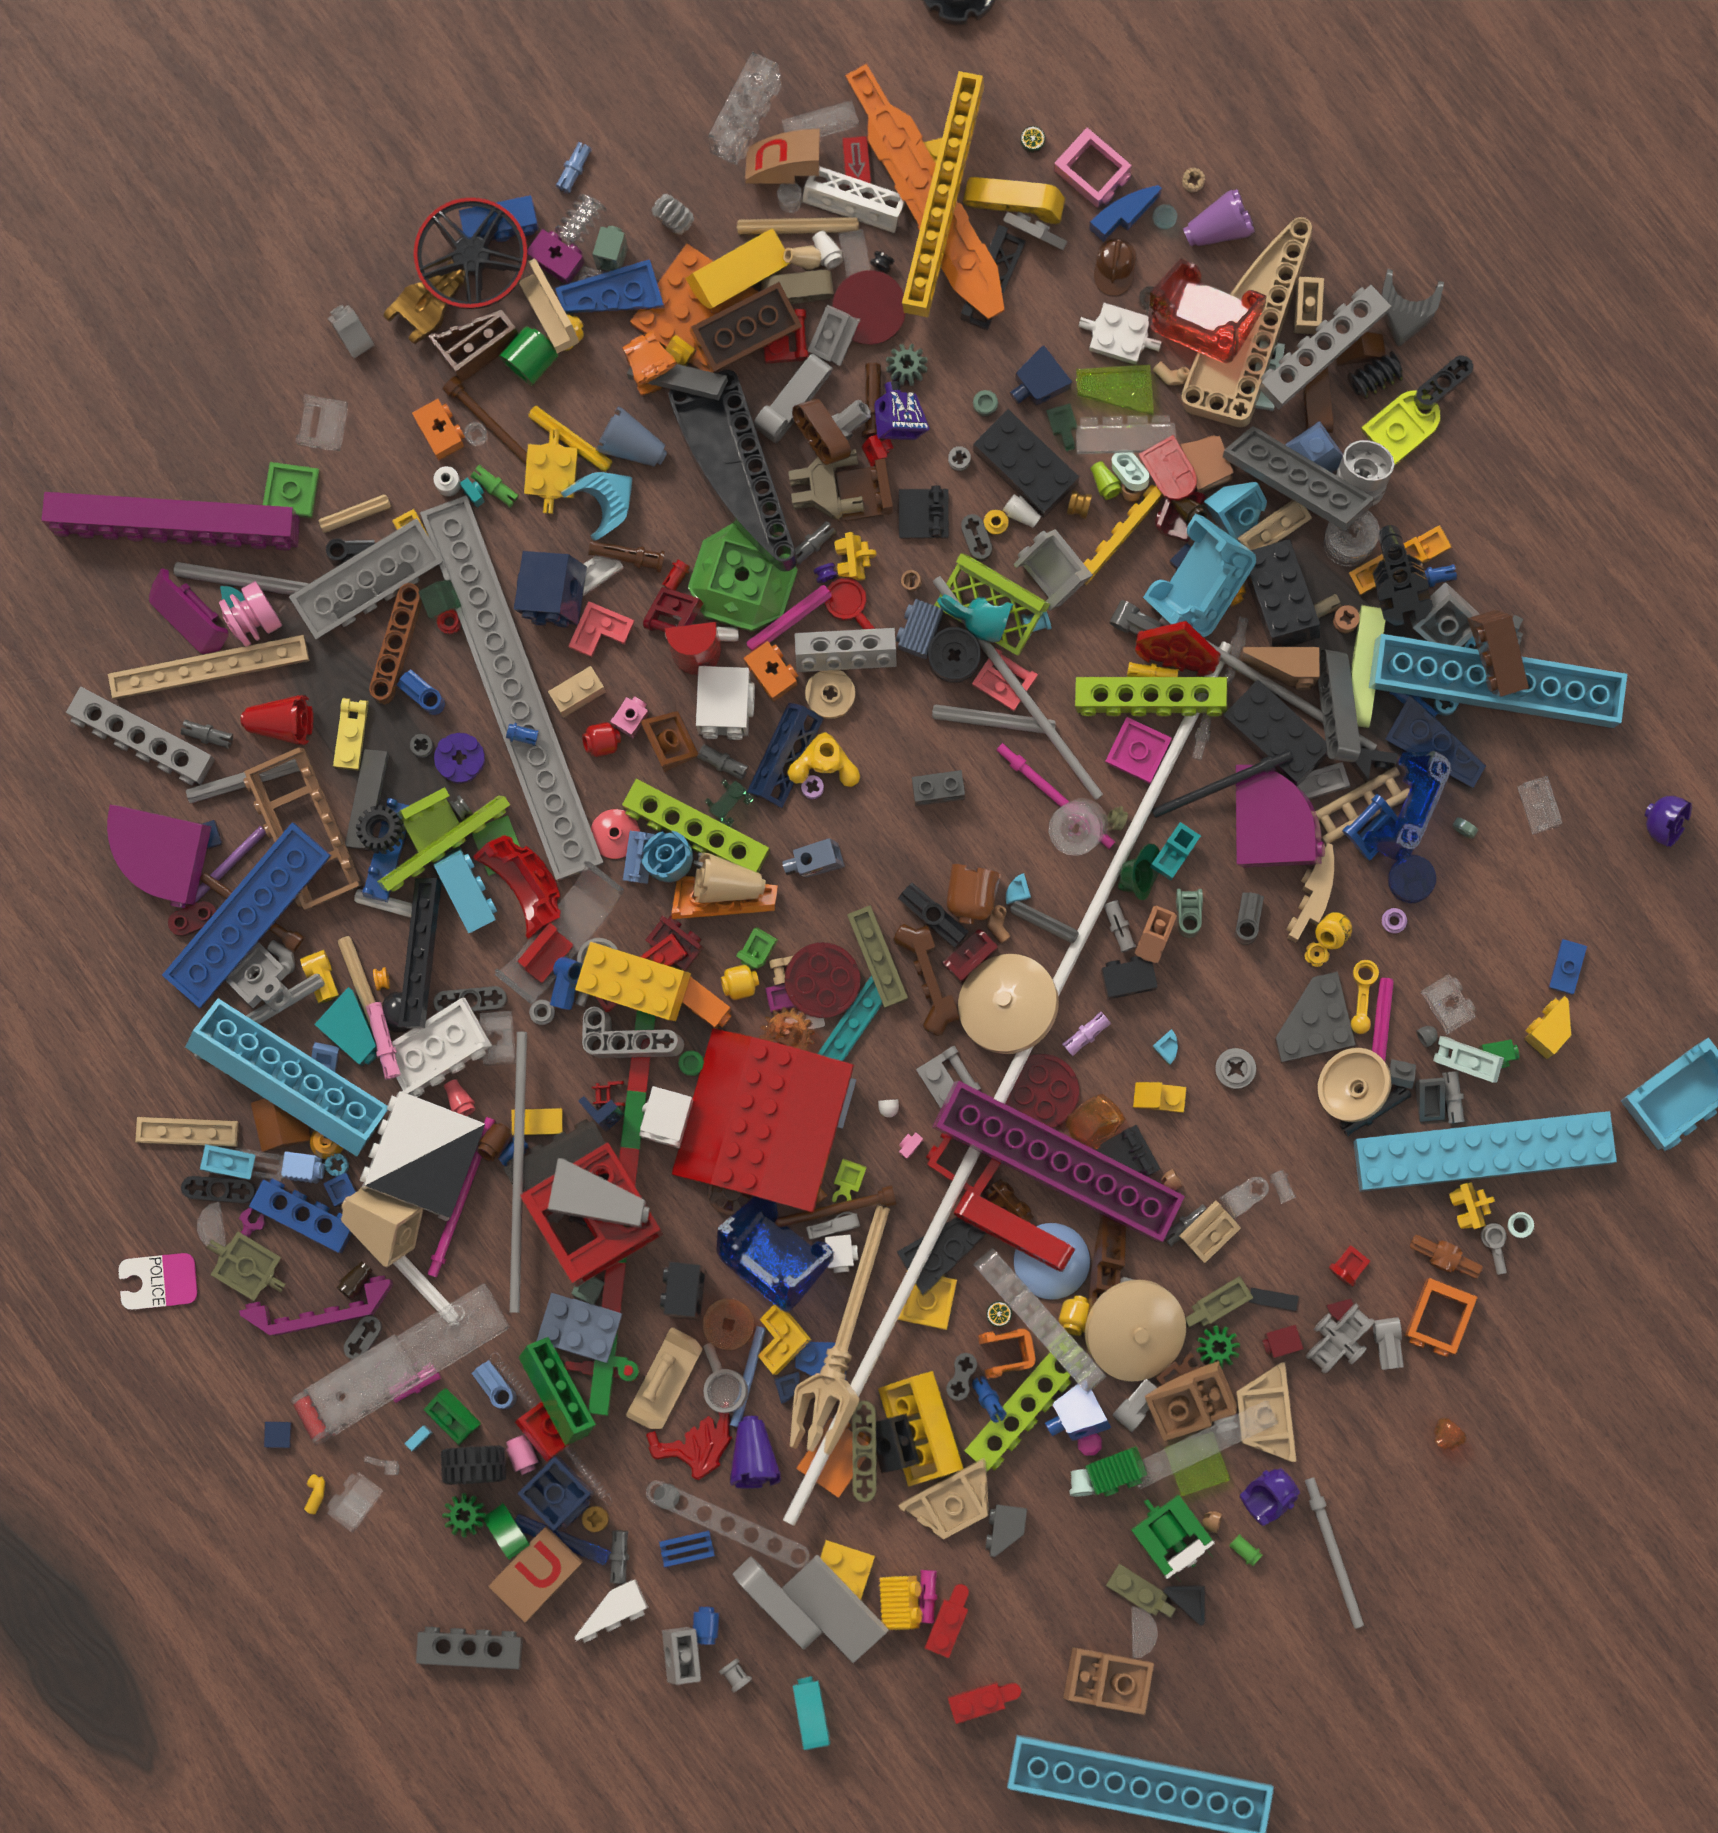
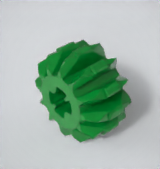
(1218, 1338)
(465, 1505)

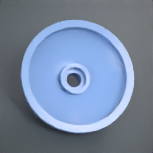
(1048, 1282)

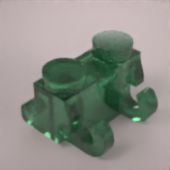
(728, 801)

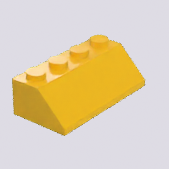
(928, 1423)

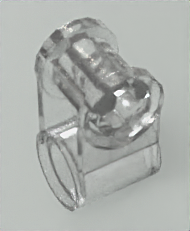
(1241, 1199)

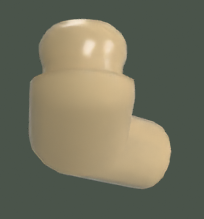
(1171, 377)

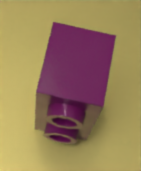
(561, 268)

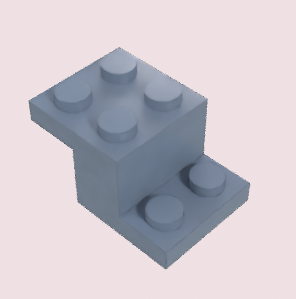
(580, 1327)

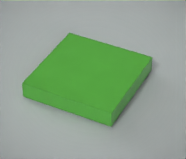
(292, 487)

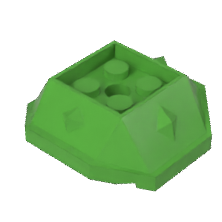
(735, 602)

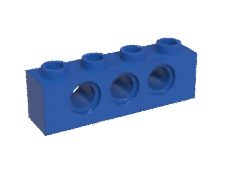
(265, 1201)

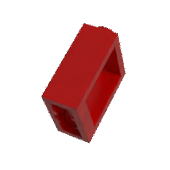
(981, 1183)

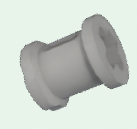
(735, 1675)

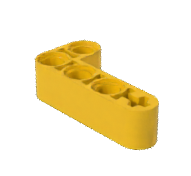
(1015, 196)

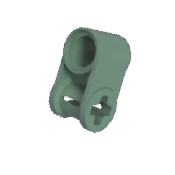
(1189, 906)

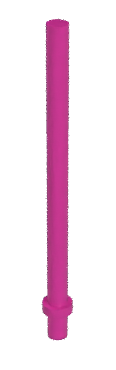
(438, 1258)

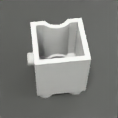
(665, 1117)

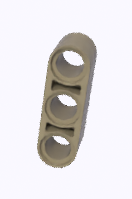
(804, 286)

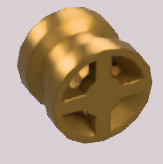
(1079, 504)
(599, 1519)

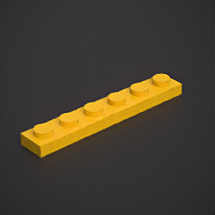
(1123, 530)

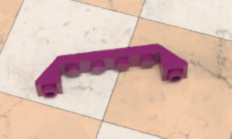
(375, 1293)

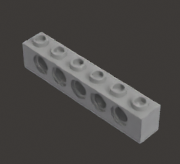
(1281, 392)
(87, 702)

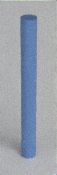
(750, 1370)

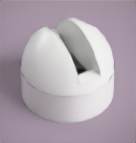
(888, 1107)

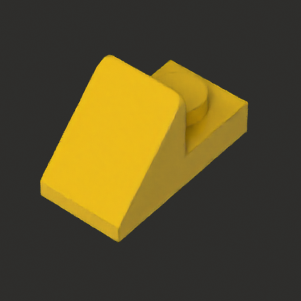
(1159, 1097)

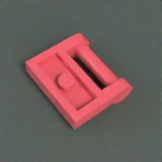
(994, 685)

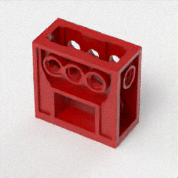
(611, 1241)

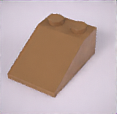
(1286, 664)

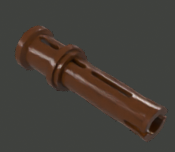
(872, 393)
(638, 557)

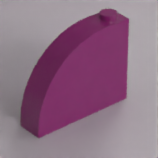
(1275, 823)
(158, 852)

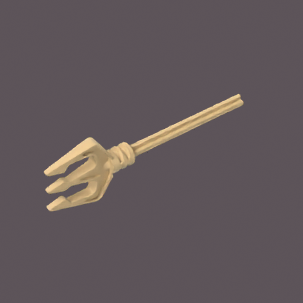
(830, 1383)

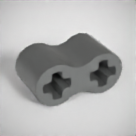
(961, 1376)

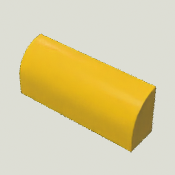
(738, 269)

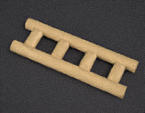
(1364, 790)

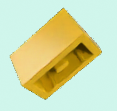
(1552, 1030)

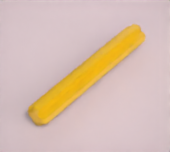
(570, 438)

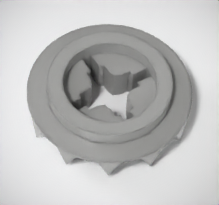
(1235, 1056)

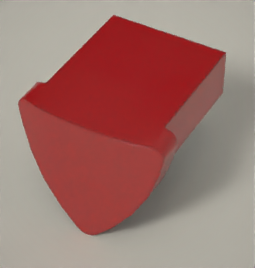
(1349, 1266)

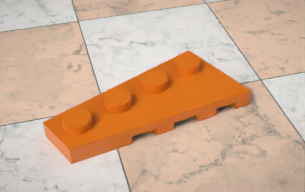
(686, 907)

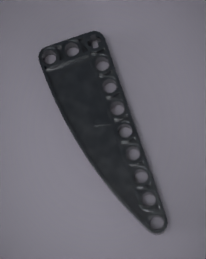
(720, 456)

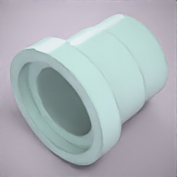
(1529, 1224)
(1081, 1483)

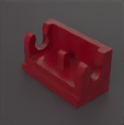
(970, 955)

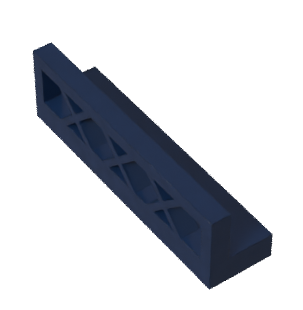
(781, 751)
(605, 1116)

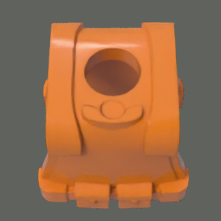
(647, 361)
(1026, 1350)

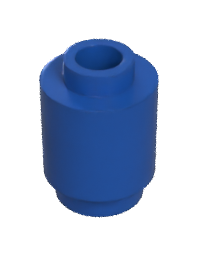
(706, 1625)

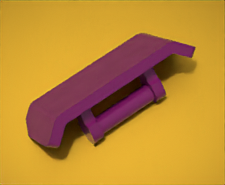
(187, 614)

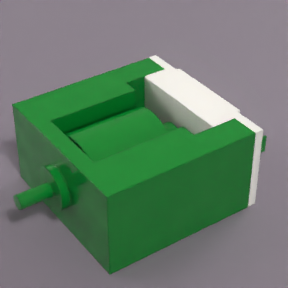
(1167, 1531)

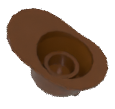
(1114, 267)

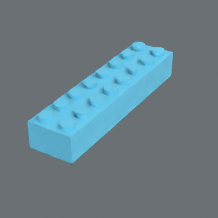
(287, 1077)

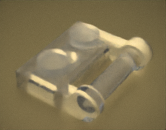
(330, 423)

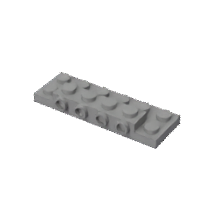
(366, 579)

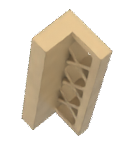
(548, 309)

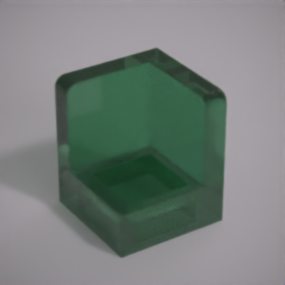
(439, 598)

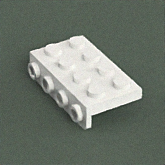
(439, 1048)

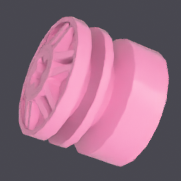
(250, 614)

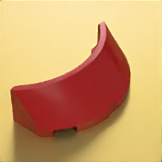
(527, 879)

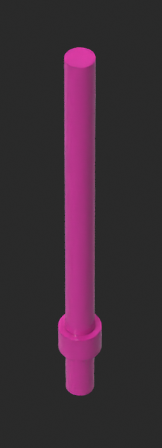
(1018, 763)

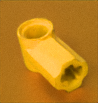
(319, 964)

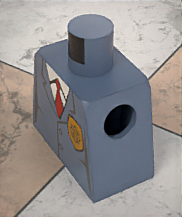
(825, 858)

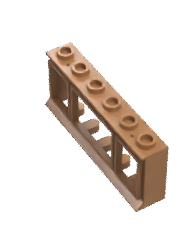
(274, 829)

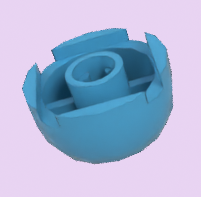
(667, 856)

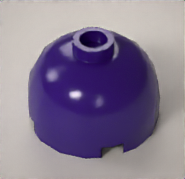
(1666, 819)

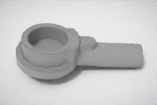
(1494, 1237)

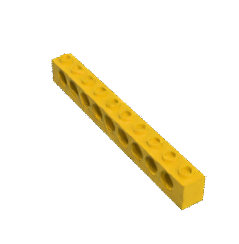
(943, 194)

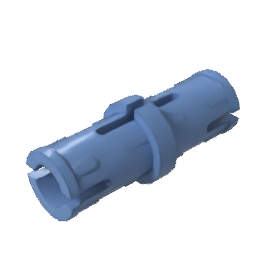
(573, 167)

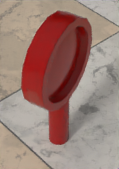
(848, 602)

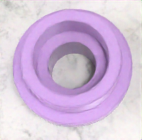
(1400, 915)

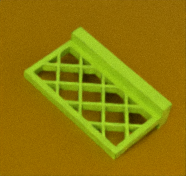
(1007, 589)

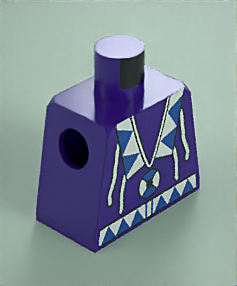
(899, 414)

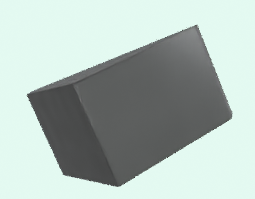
(1430, 1099)

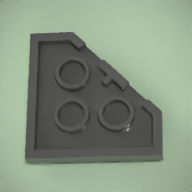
(1316, 1022)

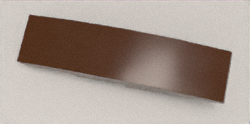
(1107, 1259)

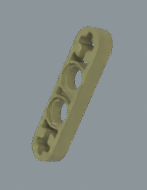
(867, 1451)

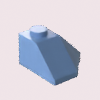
(1318, 447)

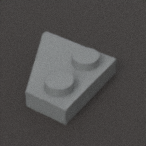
(1038, 230)

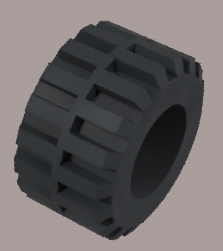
(473, 1465)

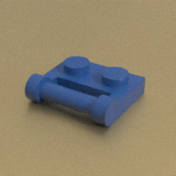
(1385, 817)

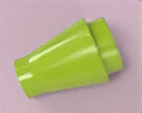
(1106, 481)

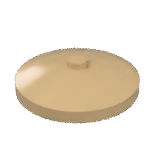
(1008, 1004)
(1135, 1330)

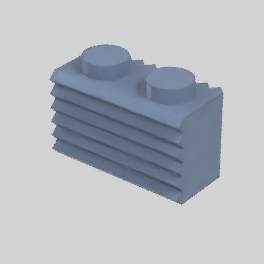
(920, 628)

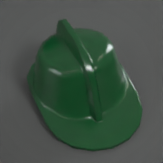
(1137, 875)

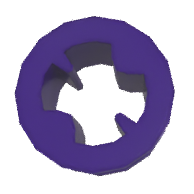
(825, 572)

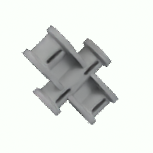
(1339, 1338)

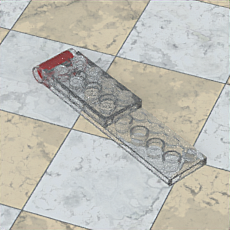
(398, 1364)

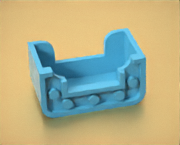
(1677, 1096)

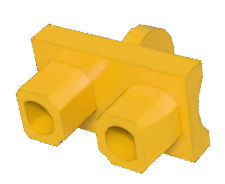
(858, 556)
(1467, 1195)

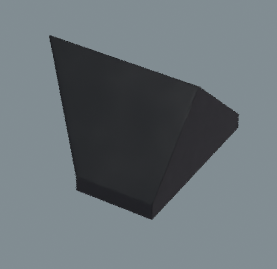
(1190, 1599)

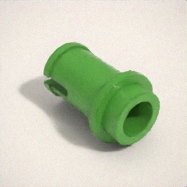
(1246, 1550)

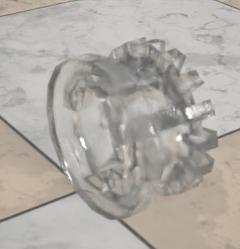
(471, 428)

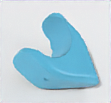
(613, 495)

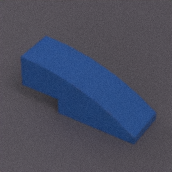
(1124, 212)

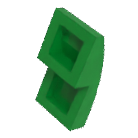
(506, 1531)

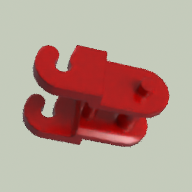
(598, 1102)

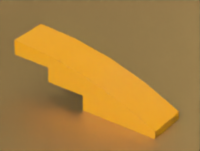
(1422, 547)

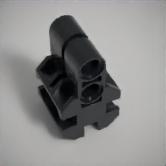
(1400, 579)

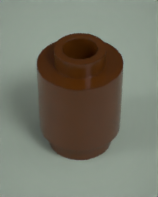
(494, 1142)

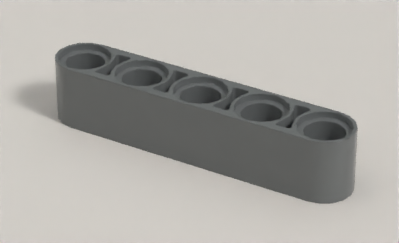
(1338, 706)

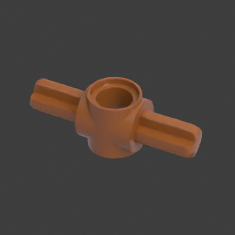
(1446, 1256)

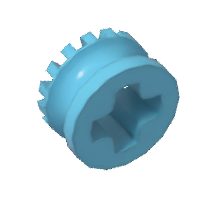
(328, 1164)

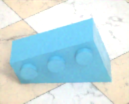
(465, 889)

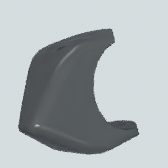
(1408, 317)

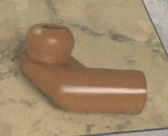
(996, 922)

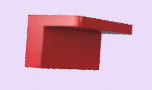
(544, 952)

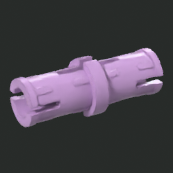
(1086, 1033)

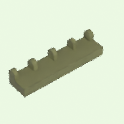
(877, 956)

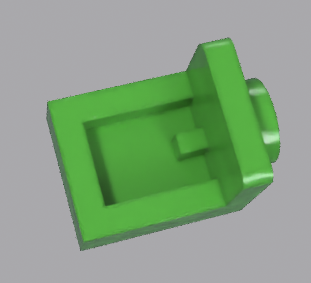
(757, 949)

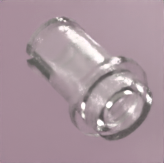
(1282, 1186)

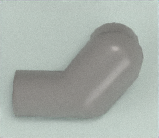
(285, 957)

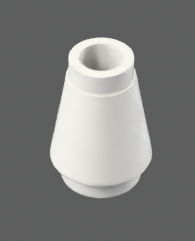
(830, 253)
(1020, 510)

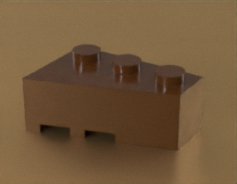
(474, 344)
(1499, 652)

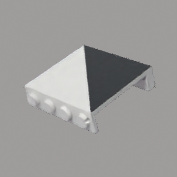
(422, 1154)

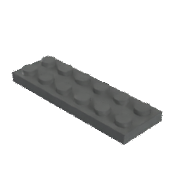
(1298, 478)

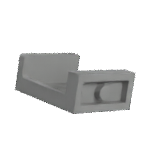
(1054, 567)

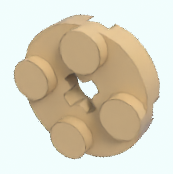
(838, 705)

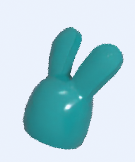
(980, 617)

